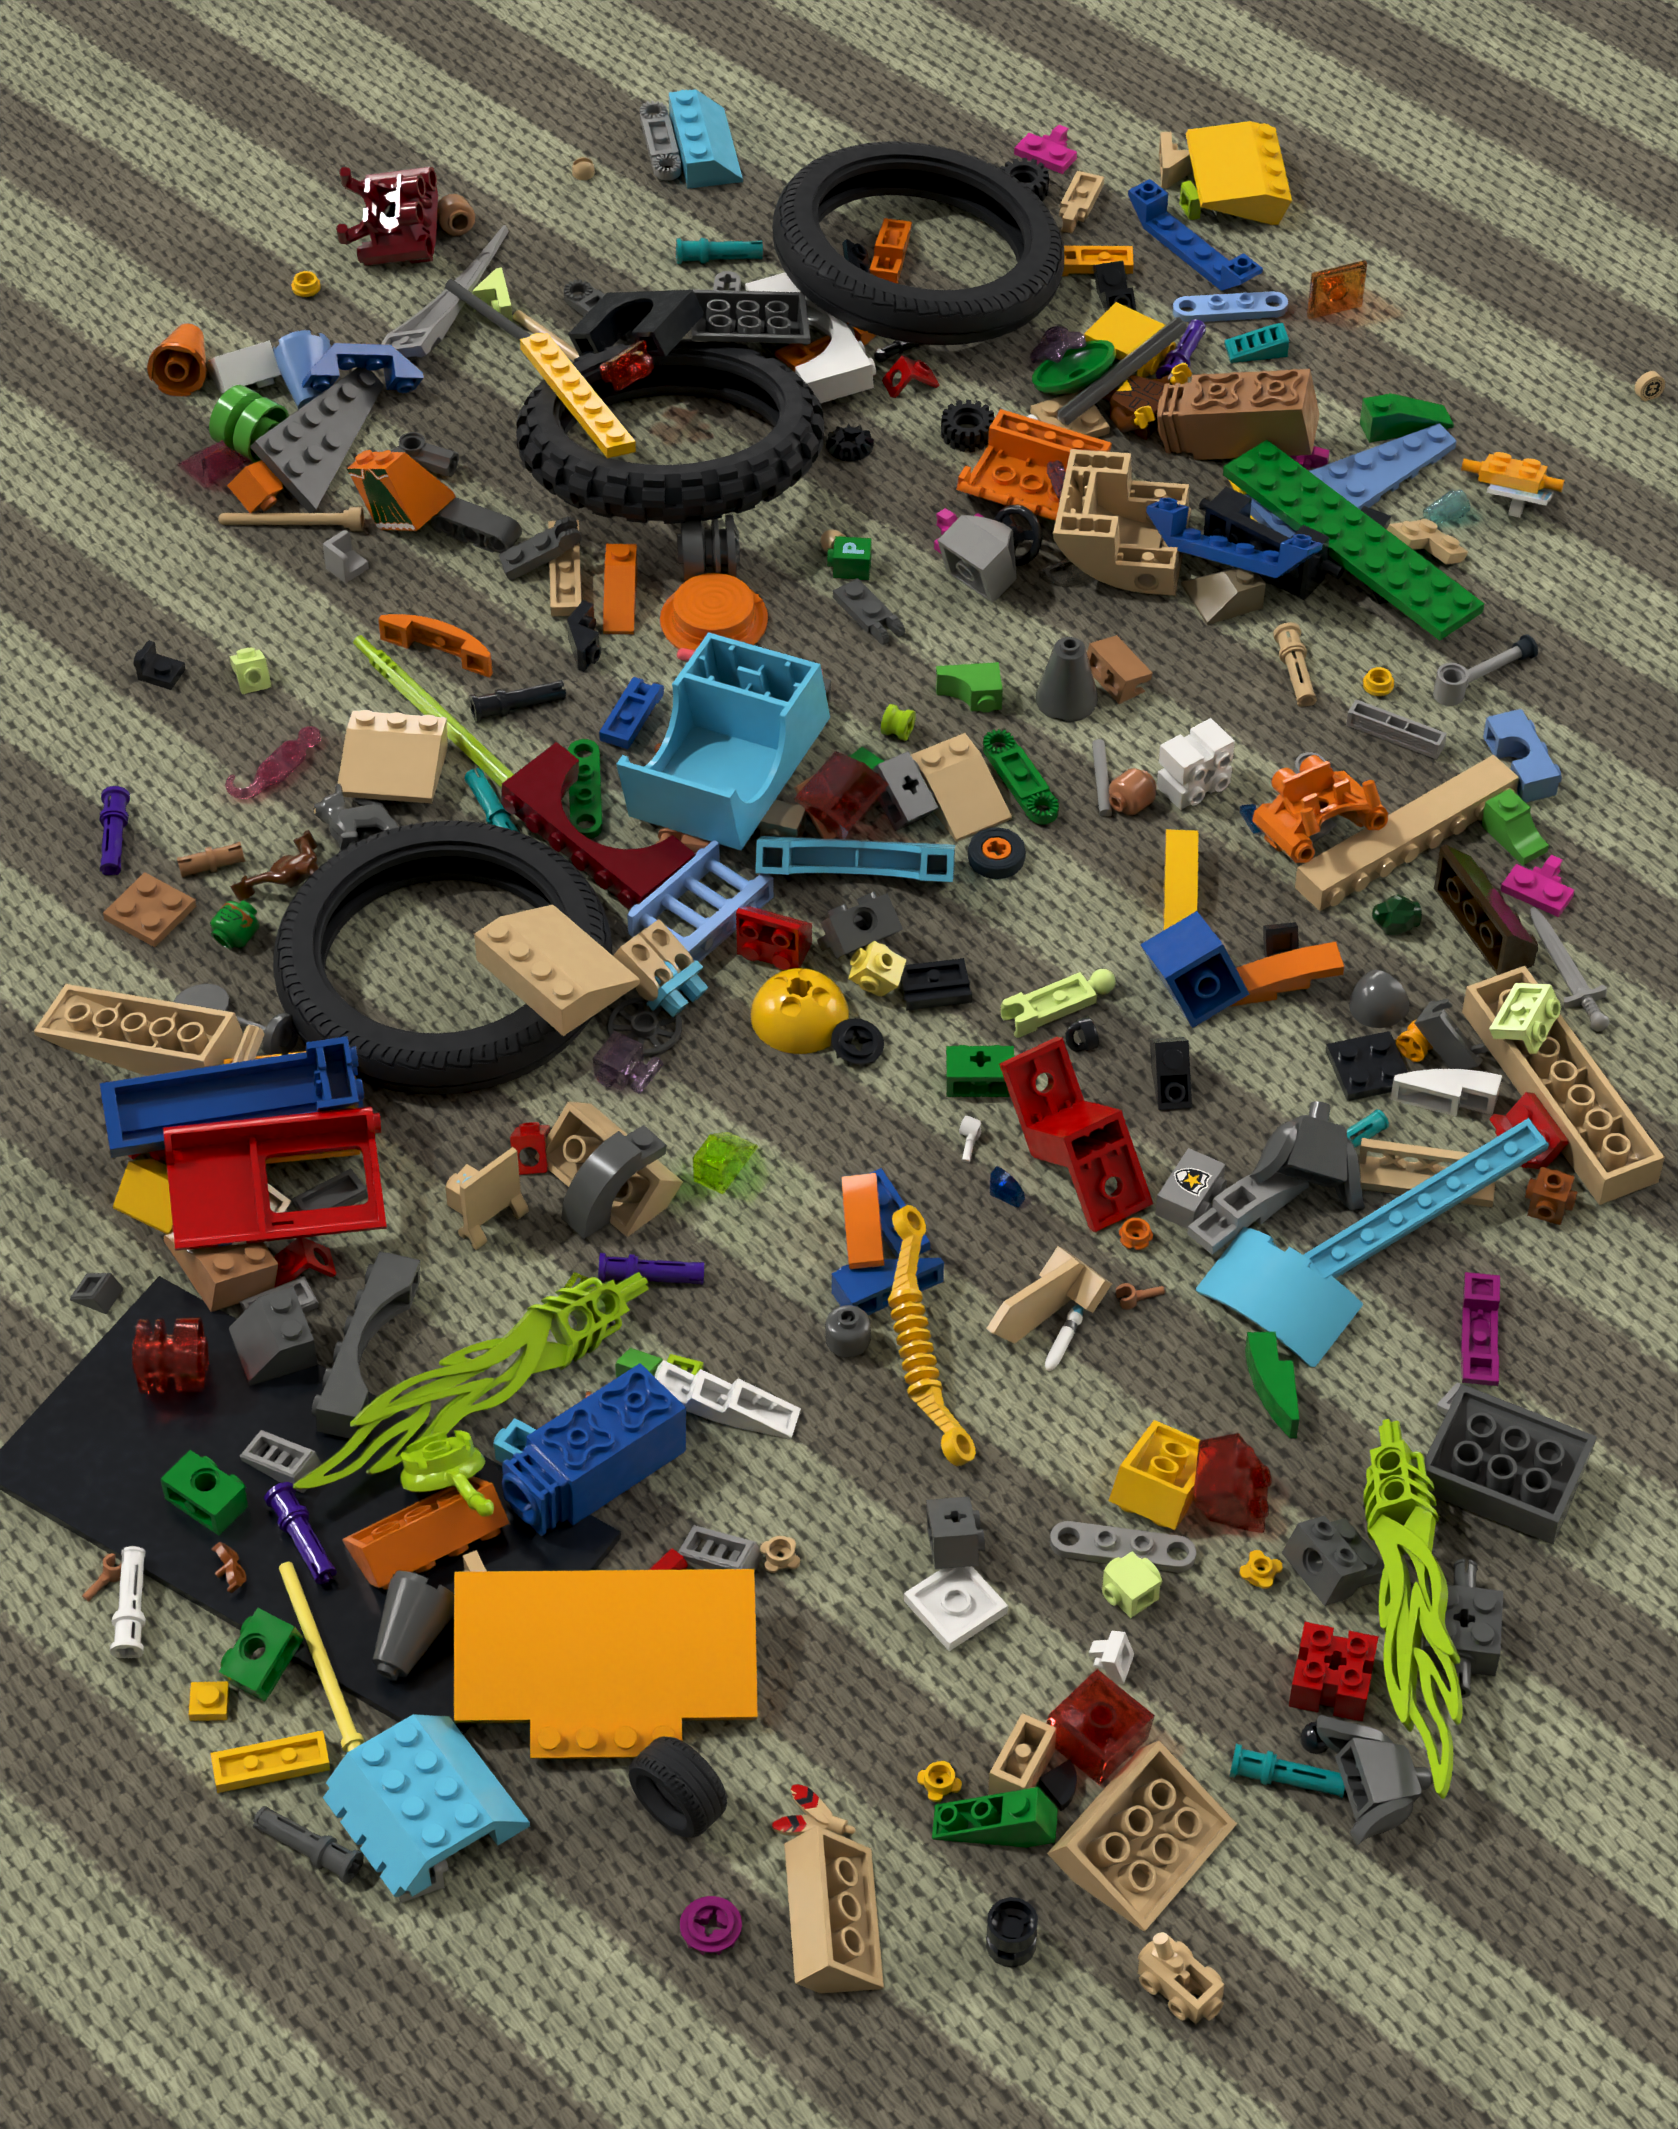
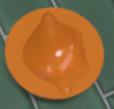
(713, 605)

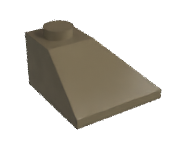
(1226, 593)

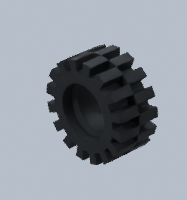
(1032, 173)
(966, 414)

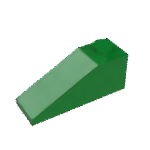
(1397, 416)

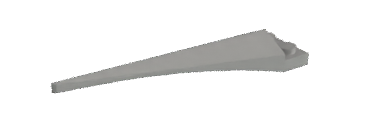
(430, 325)

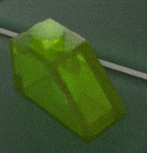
(721, 1160)

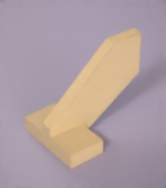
(1060, 1281)

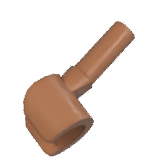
(1134, 1296)
(109, 1574)

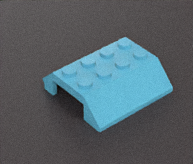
(419, 1799)

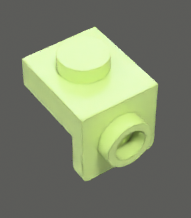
(251, 670)

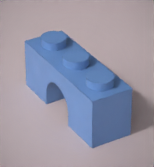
(1515, 736)

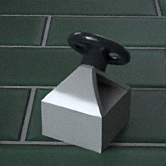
(983, 550)

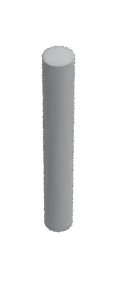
(1101, 775)

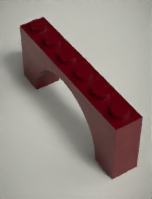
(536, 799)

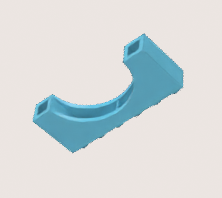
(896, 859)

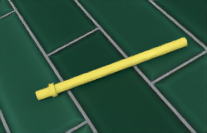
(351, 1738)

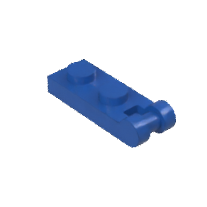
(630, 713)

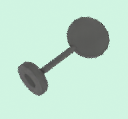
(278, 1035)

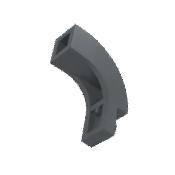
(603, 1174)

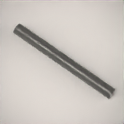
(486, 310)

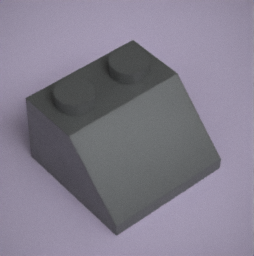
(273, 1337)

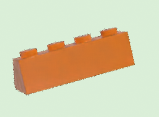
(424, 1533)

